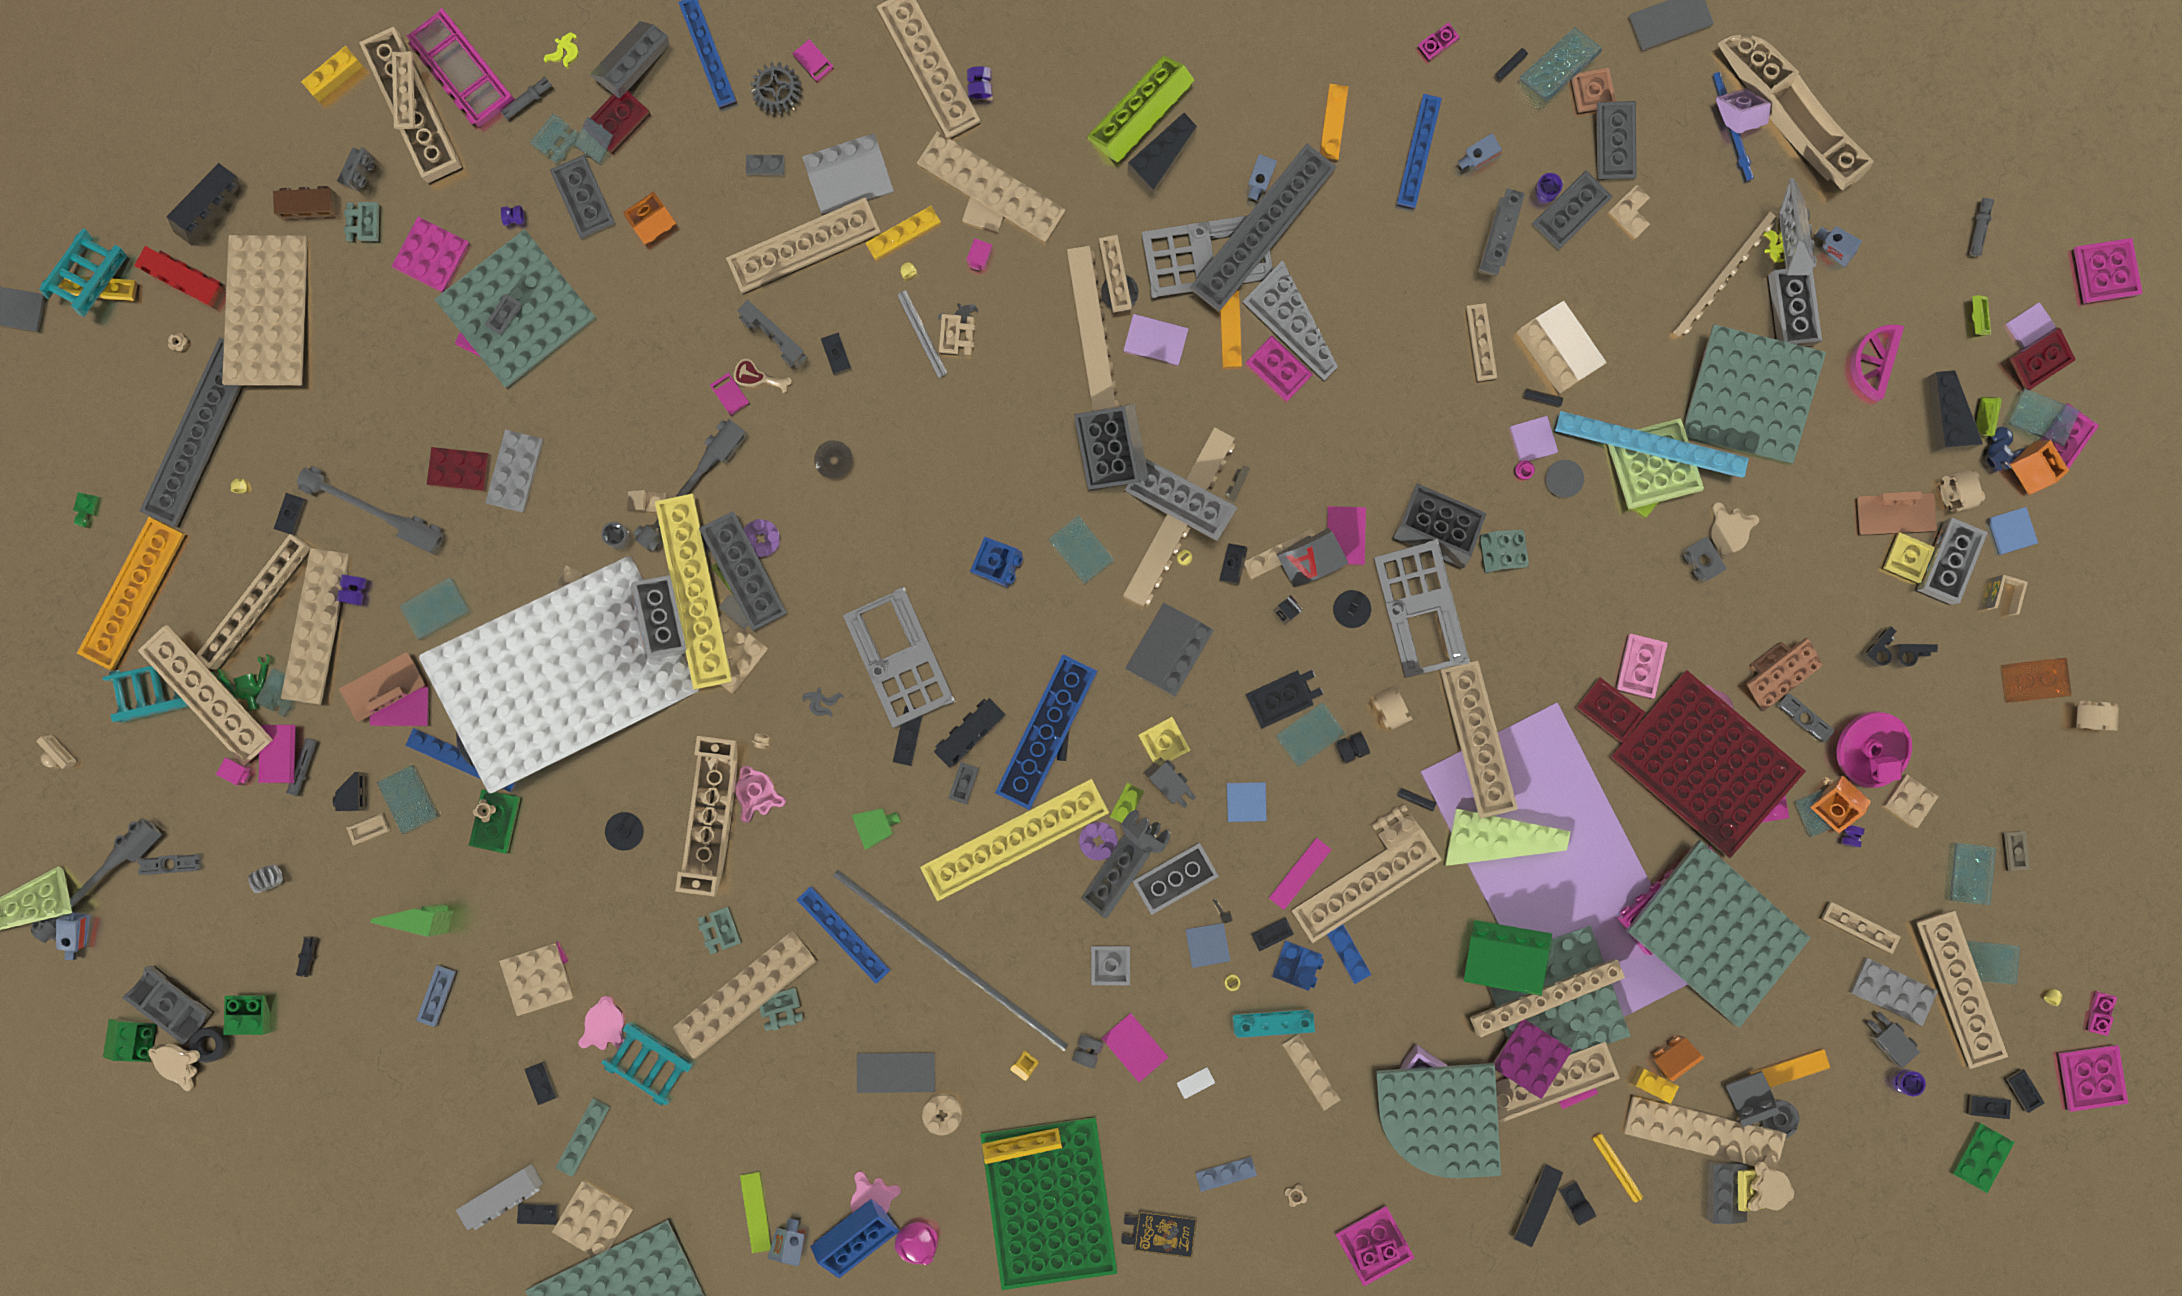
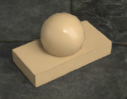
(55, 753)

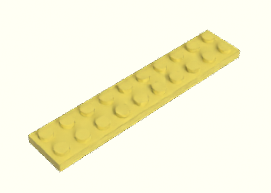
(693, 591)
(1014, 840)

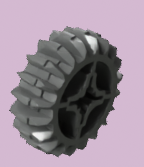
(768, 88)

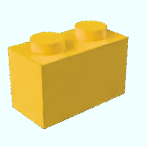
(1654, 1084)

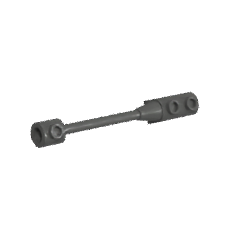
(718, 448)
(409, 528)
(130, 846)

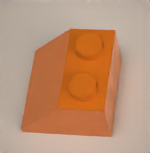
(649, 218)
(1841, 804)
(1676, 1058)

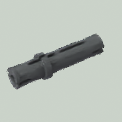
(525, 98)
(1983, 220)
(309, 745)

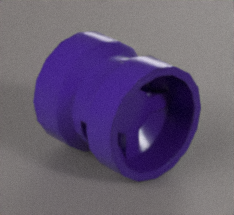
(512, 215)
(1853, 836)

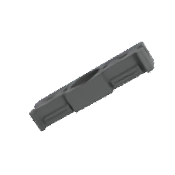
(1815, 725)
(181, 864)

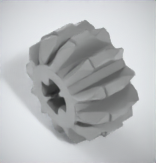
(265, 878)

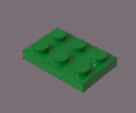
(498, 831)
(1982, 1157)

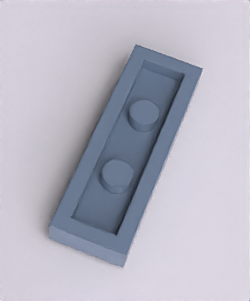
(436, 996)
(1226, 1173)

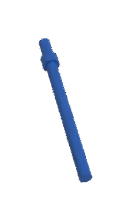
(1744, 160)

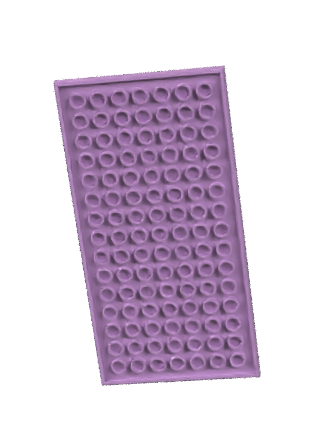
(1566, 887)

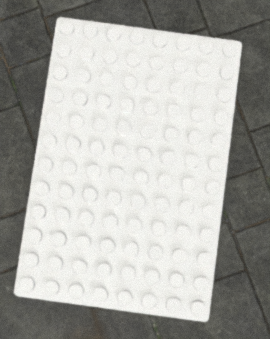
(553, 677)

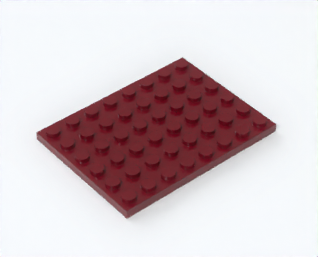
(1708, 764)

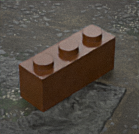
(304, 202)

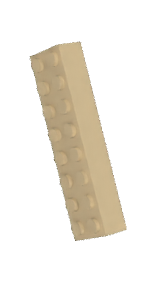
(428, 140)

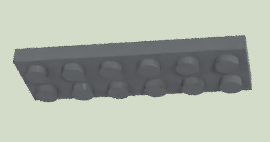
(742, 570)

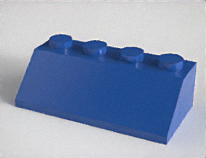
(854, 1239)

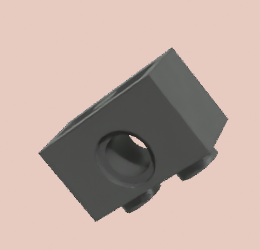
(1714, 563)

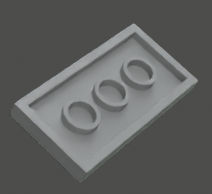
(514, 471)
(1894, 991)

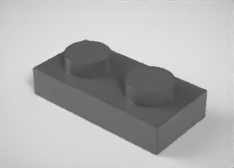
(765, 164)
(503, 314)
(963, 783)

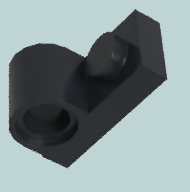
(1288, 609)
(1878, 645)
(1912, 651)
(1577, 1203)

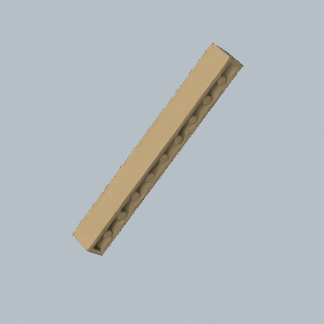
(1091, 327)
(1168, 536)

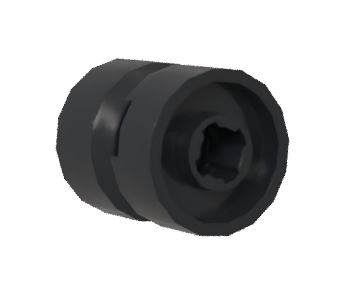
(1352, 747)

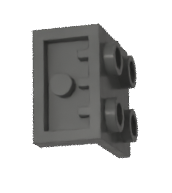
(356, 169)
(1753, 1098)

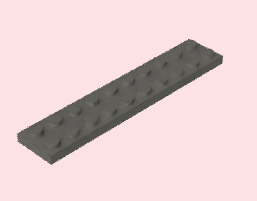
(1262, 227)
(191, 443)

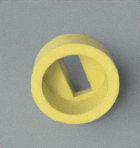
(908, 270)
(238, 486)
(1187, 561)
(1230, 979)
(2053, 997)

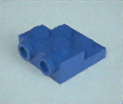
(997, 562)
(1298, 966)

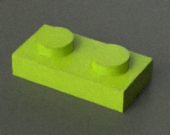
(1127, 802)

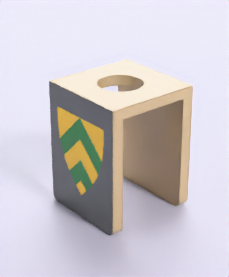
(2018, 595)

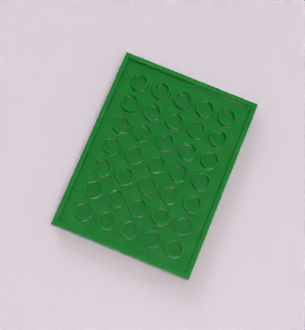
(1051, 1209)

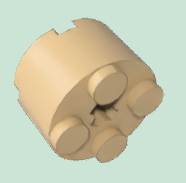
(1962, 490)
(1392, 707)
(2097, 716)
(935, 1123)

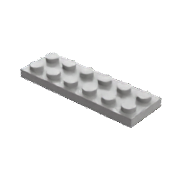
(1183, 500)

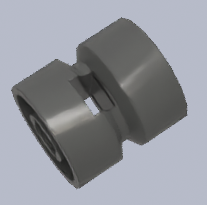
(616, 535)
(1084, 1057)

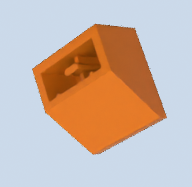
(2039, 466)

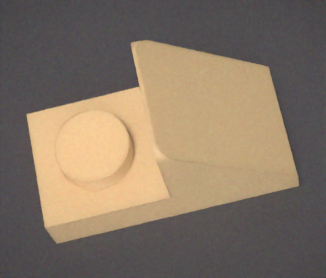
(643, 500)

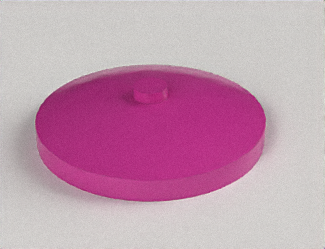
(1870, 737)

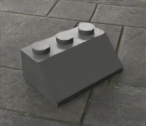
(1723, 1193)

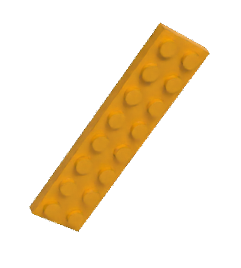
(130, 594)

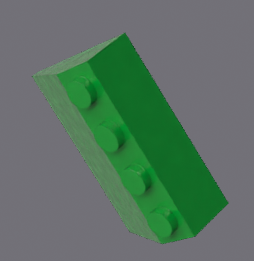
(1508, 957)

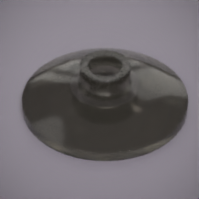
(826, 453)

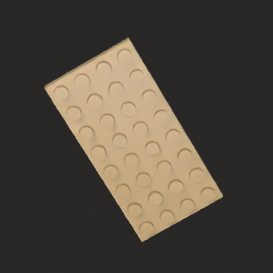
(265, 310)

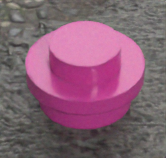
(1525, 469)

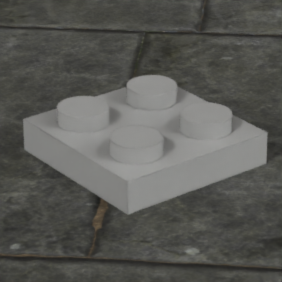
(1110, 965)

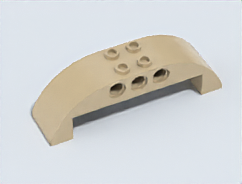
(709, 816)

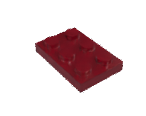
(620, 117)
(2042, 358)
(458, 469)
(1610, 710)

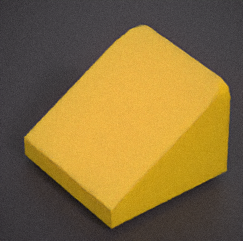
(1024, 1065)

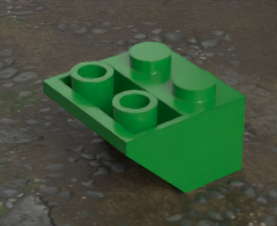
(246, 1015)
(129, 1040)

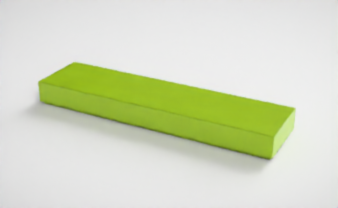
(755, 1212)

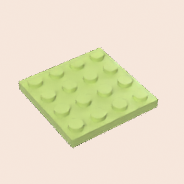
(1652, 478)

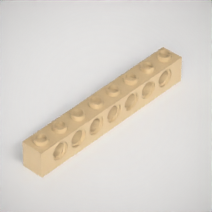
(253, 602)
(1552, 996)

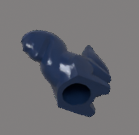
(1999, 452)

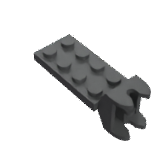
(1124, 863)

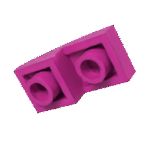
(1439, 41)
(2100, 1014)
(1377, 1254)

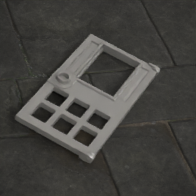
(1201, 251)
(1419, 604)
(900, 662)

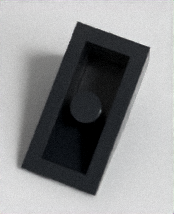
(350, 794)

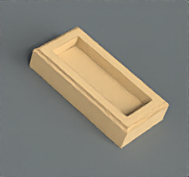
(368, 829)

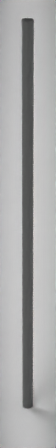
(950, 960)

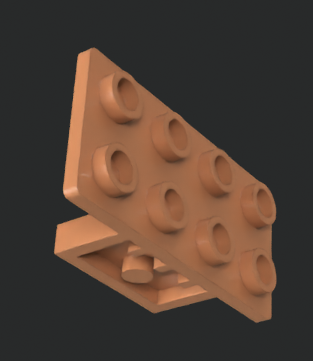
(1897, 513)
(1782, 671)
(382, 687)

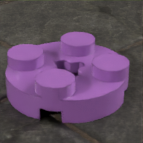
(771, 536)
(1092, 831)

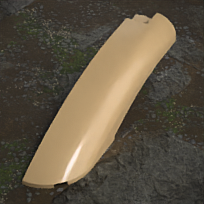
(1796, 110)

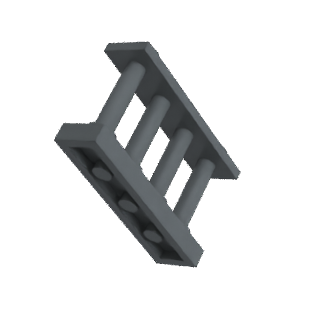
(1502, 231)

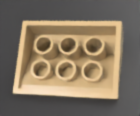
(1561, 347)

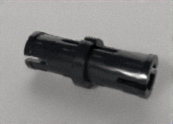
(306, 956)

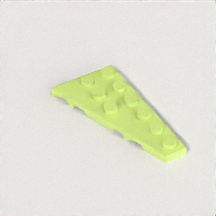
(1499, 838)
(36, 900)

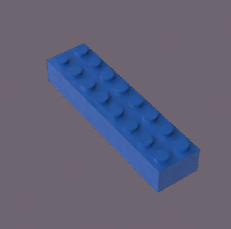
(1046, 732)

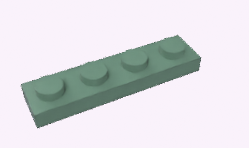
(583, 1137)

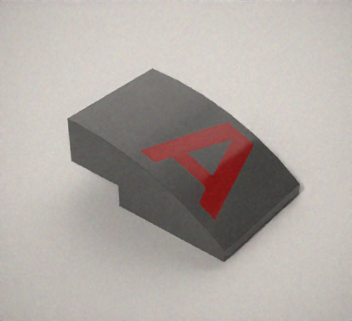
(1312, 558)

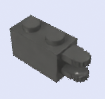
(1168, 782)
(1893, 1041)

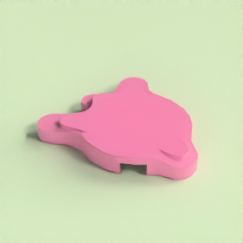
(756, 792)
(603, 1025)
(877, 1192)

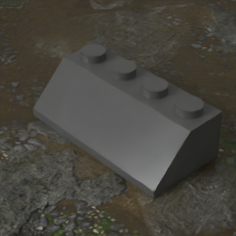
(631, 58)

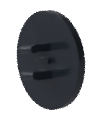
(1352, 609)
(624, 831)

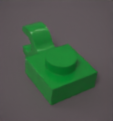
(85, 506)

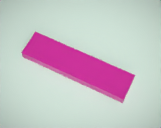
(1300, 873)

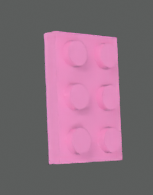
(1641, 666)

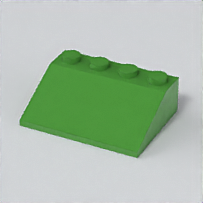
(425, 921)

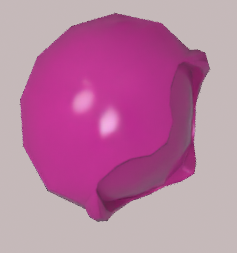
(916, 1243)

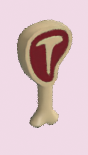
(748, 375)

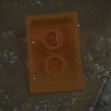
(2036, 680)

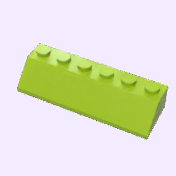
(1141, 108)

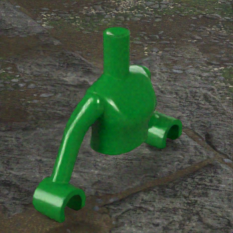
(245, 685)

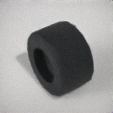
(220, 1039)

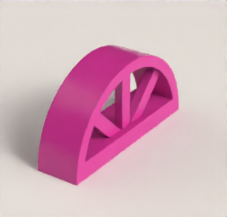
(1886, 363)

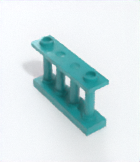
(92, 287)
(142, 709)
(1273, 1023)
(664, 1054)

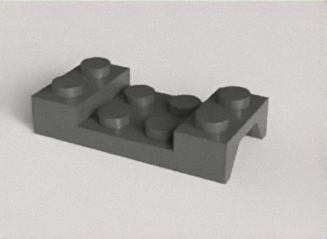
(754, 318)
(167, 1005)

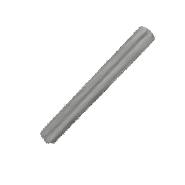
(922, 333)

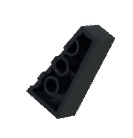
(1160, 155)
(202, 203)
(1951, 412)
(969, 733)

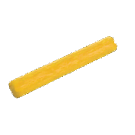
(1617, 1167)

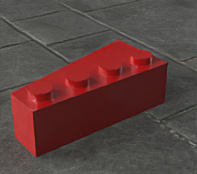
(178, 276)

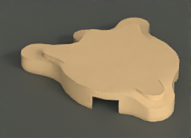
(1731, 530)
(175, 1064)
(1771, 1188)

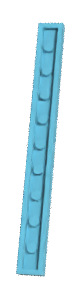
(1652, 444)

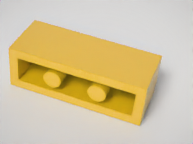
(332, 74)

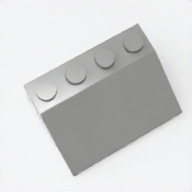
(847, 173)
(1796, 232)

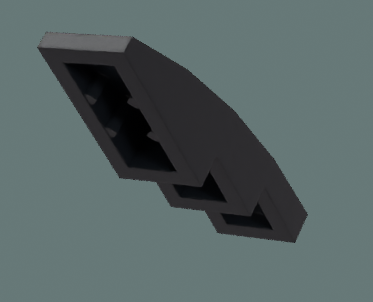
(1538, 1205)

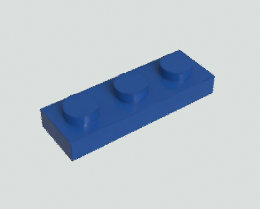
(1348, 954)

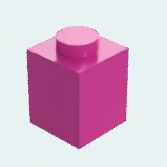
(979, 254)
(1885, 769)
(234, 771)

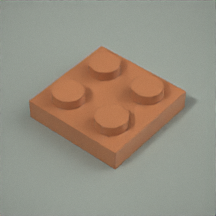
(1592, 88)

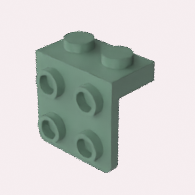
(1504, 550)

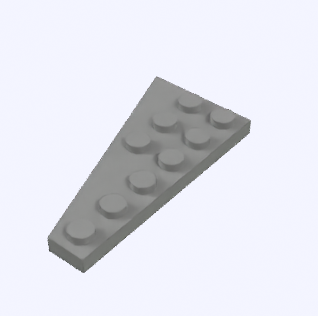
(1286, 314)

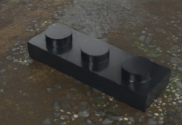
(907, 740)

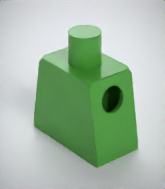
(874, 826)

